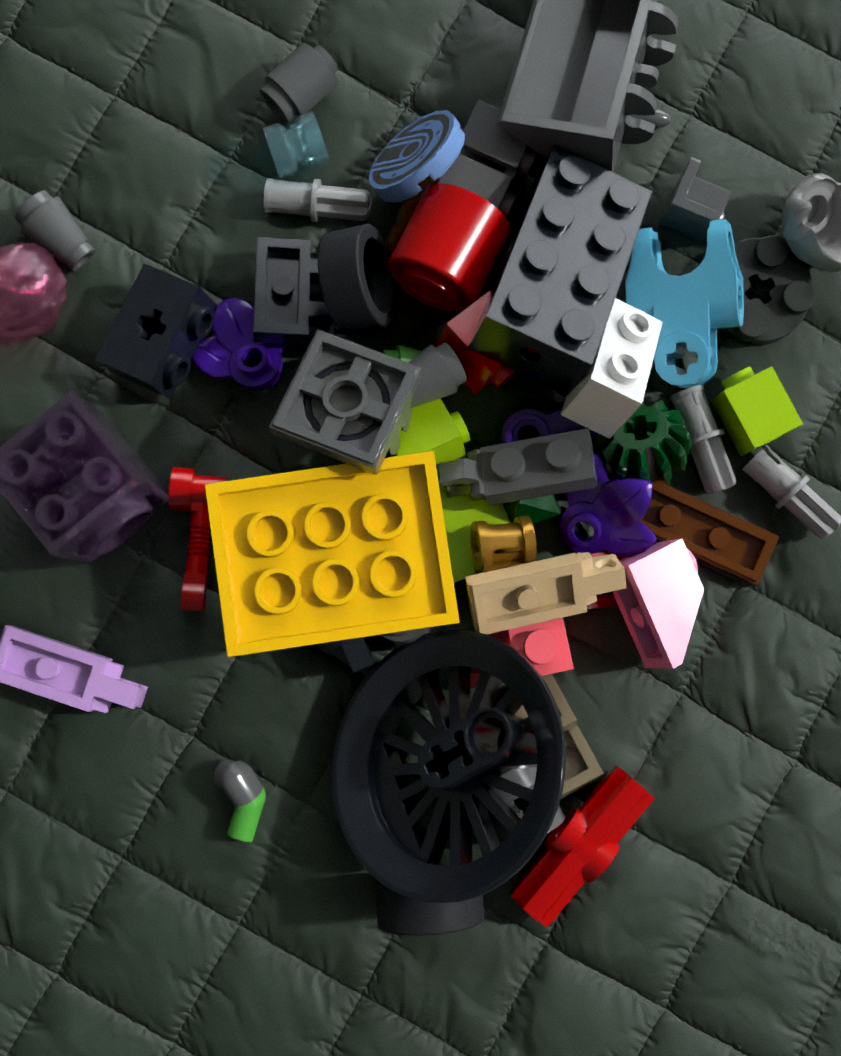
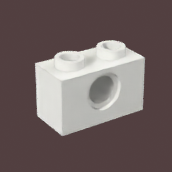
(619, 372)

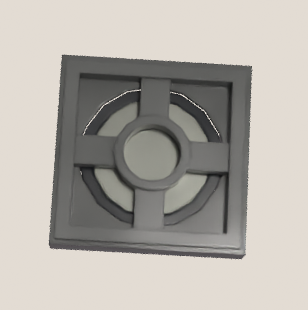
(345, 406)

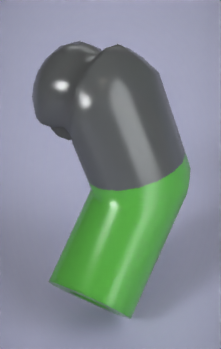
(246, 795)

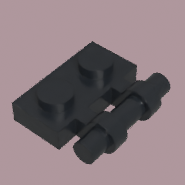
(283, 293)

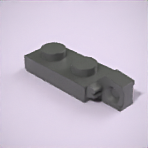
(523, 469)

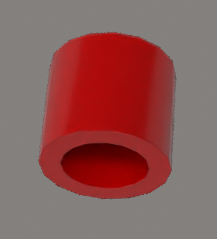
(449, 247)

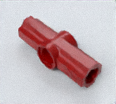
(581, 846)

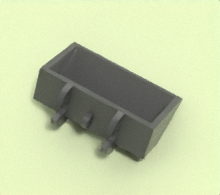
(586, 75)

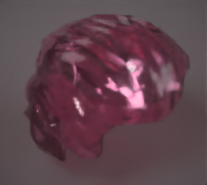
(29, 291)

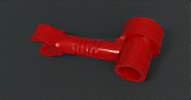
(189, 494)

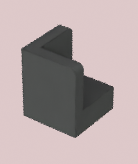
(694, 205)

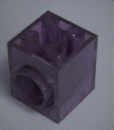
(78, 481)

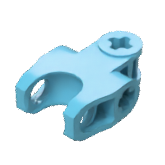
(688, 304)

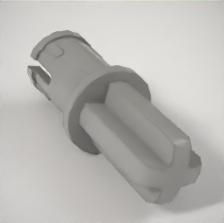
(316, 200)
(705, 439)
(792, 492)

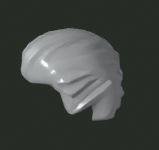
(814, 222)

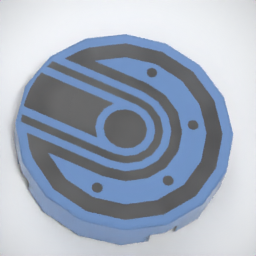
(415, 153)

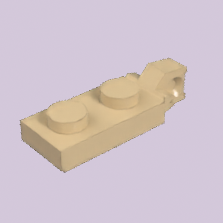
(541, 590)

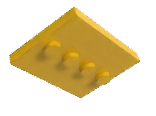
(331, 554)

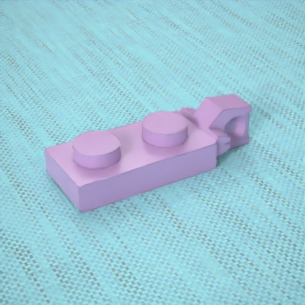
(64, 672)

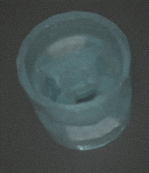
(296, 145)

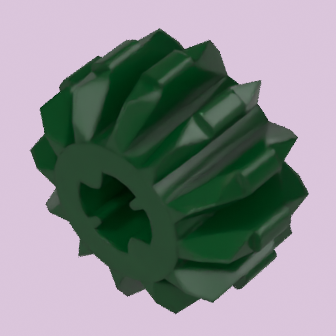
(647, 445)

